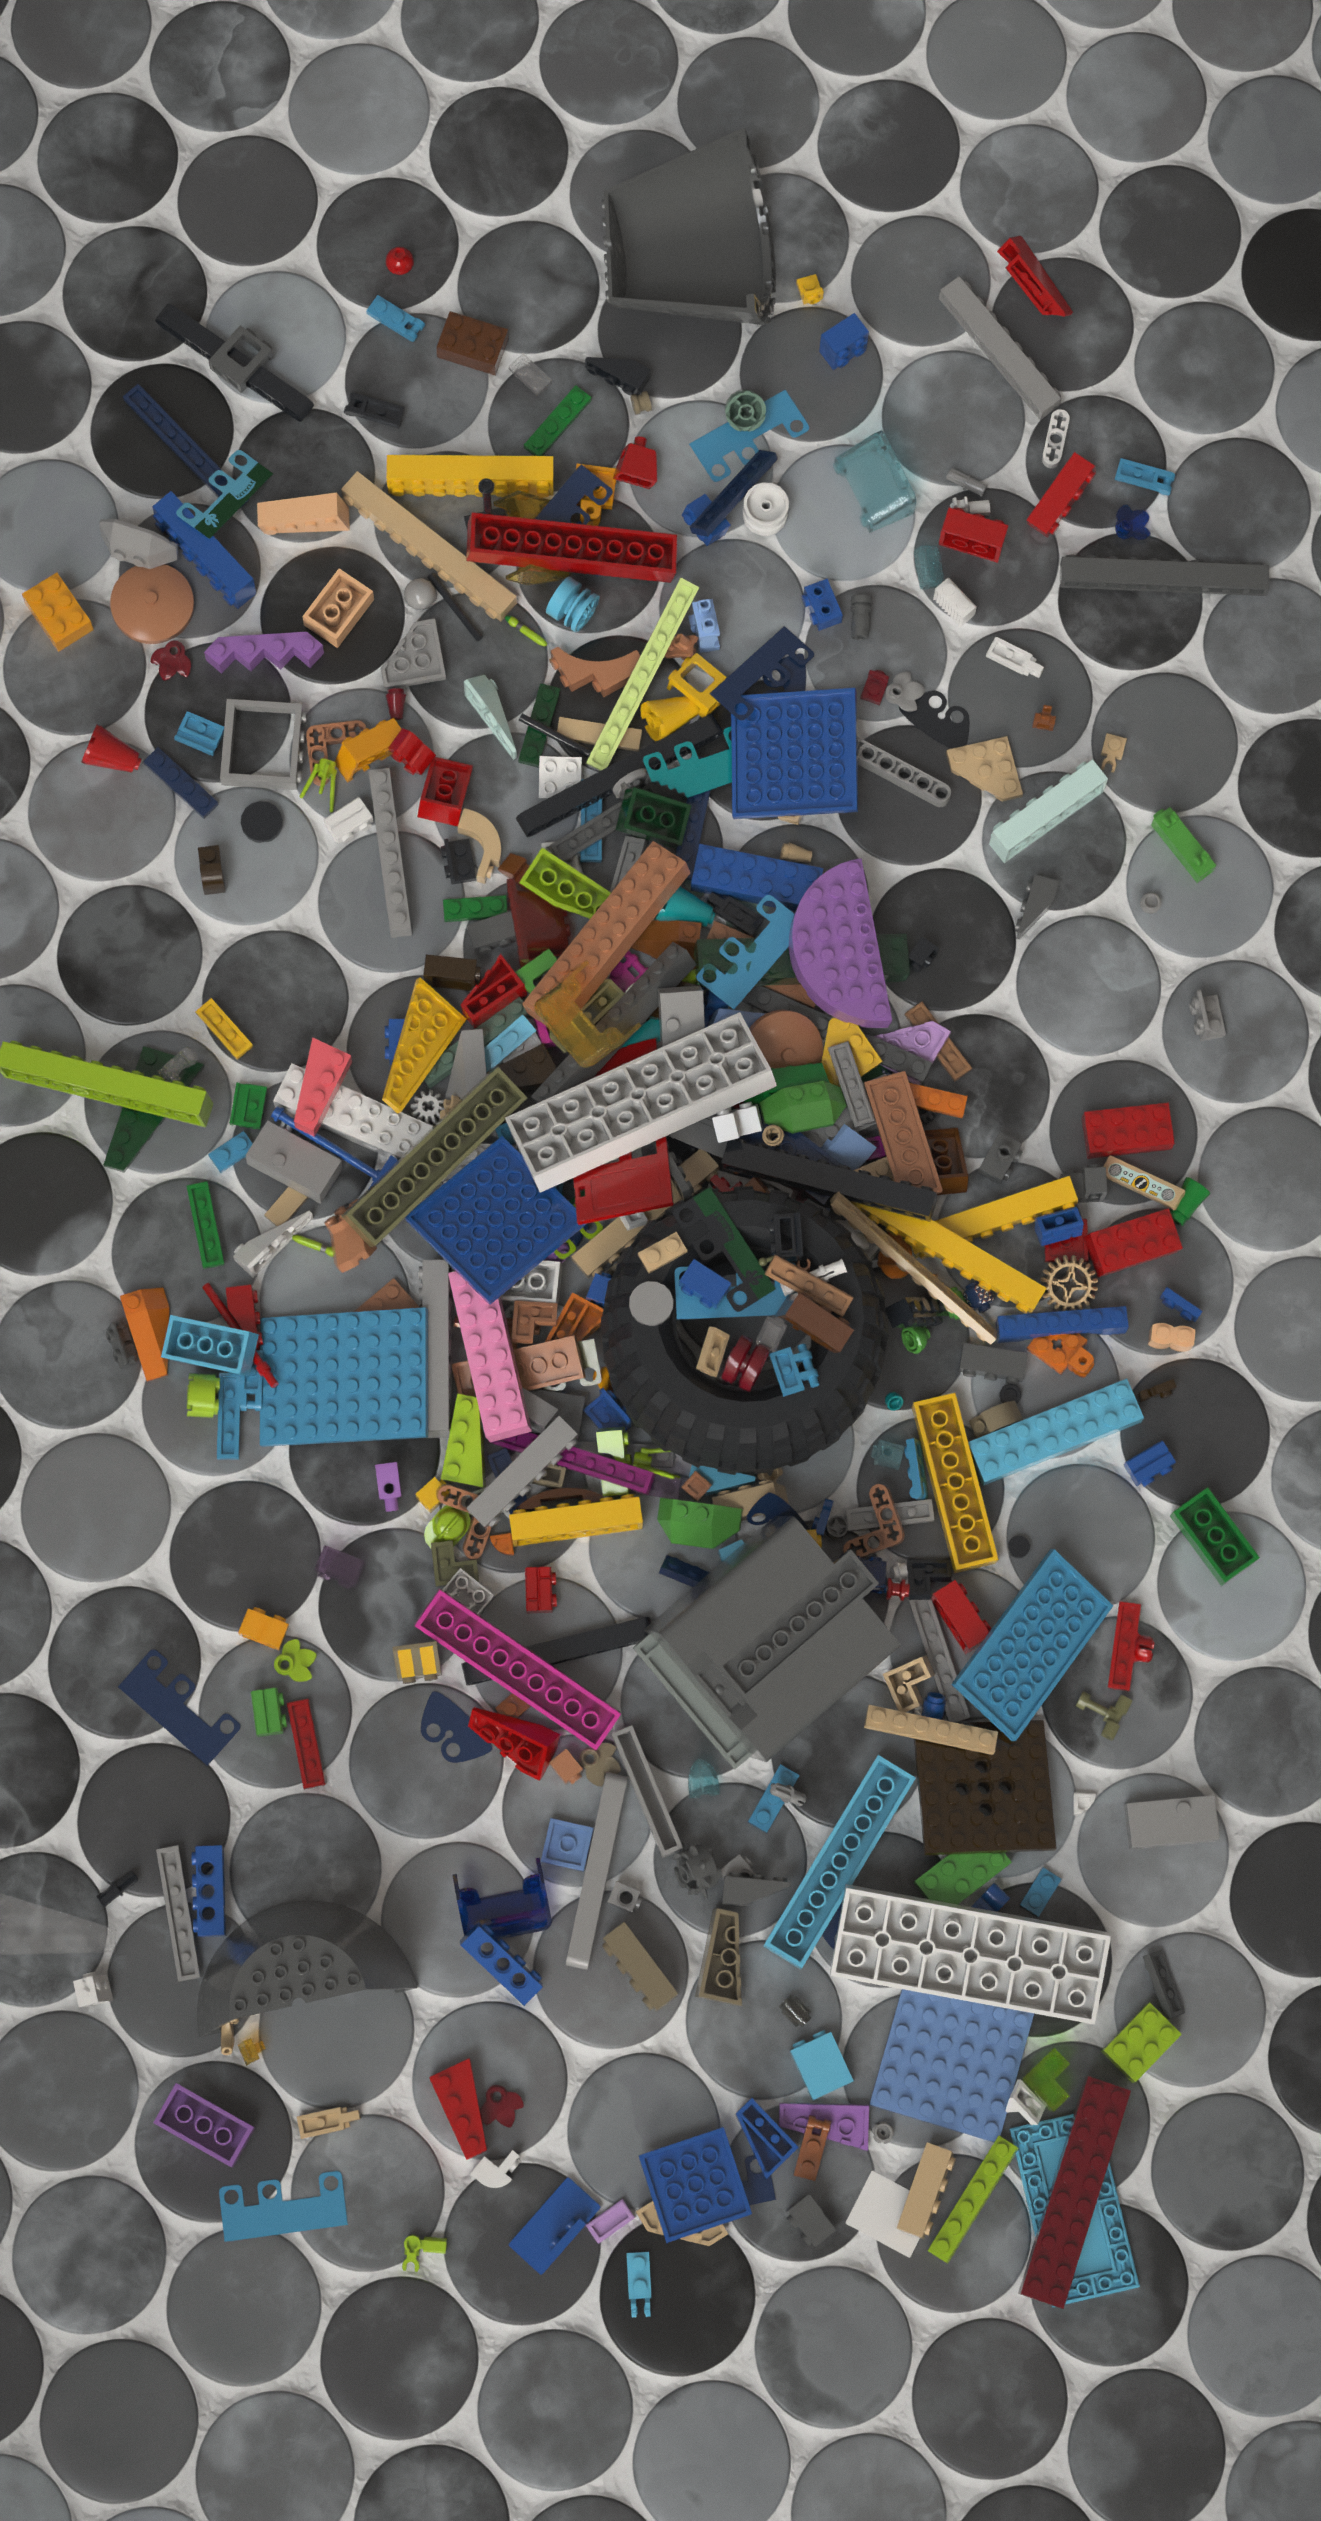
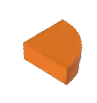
(503, 1543)

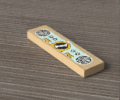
(1143, 1183)

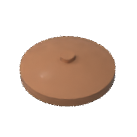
(152, 604)
(787, 1039)

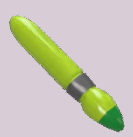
(525, 630)
(313, 1244)

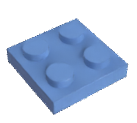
(567, 1844)

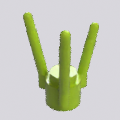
(325, 769)
(644, 1461)

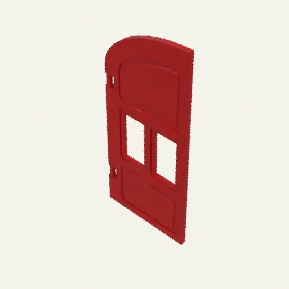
(631, 1183)

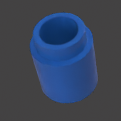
(934, 1705)

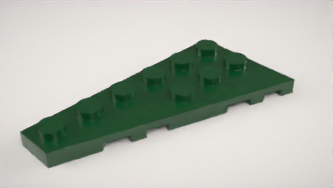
(137, 1127)

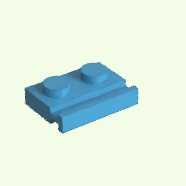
(199, 733)

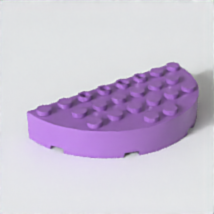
(838, 950)

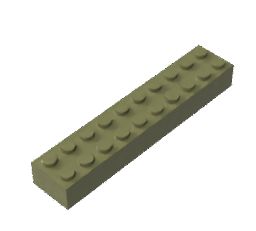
(434, 1157)

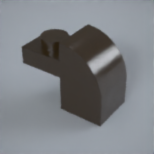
(211, 870)

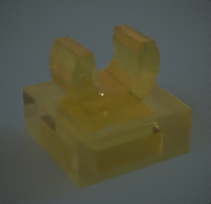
(250, 2051)

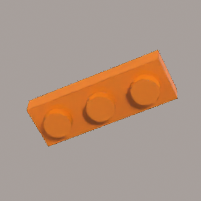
(938, 1100)

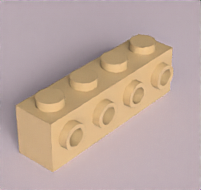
(925, 2191)

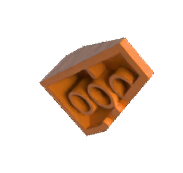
(148, 1322)

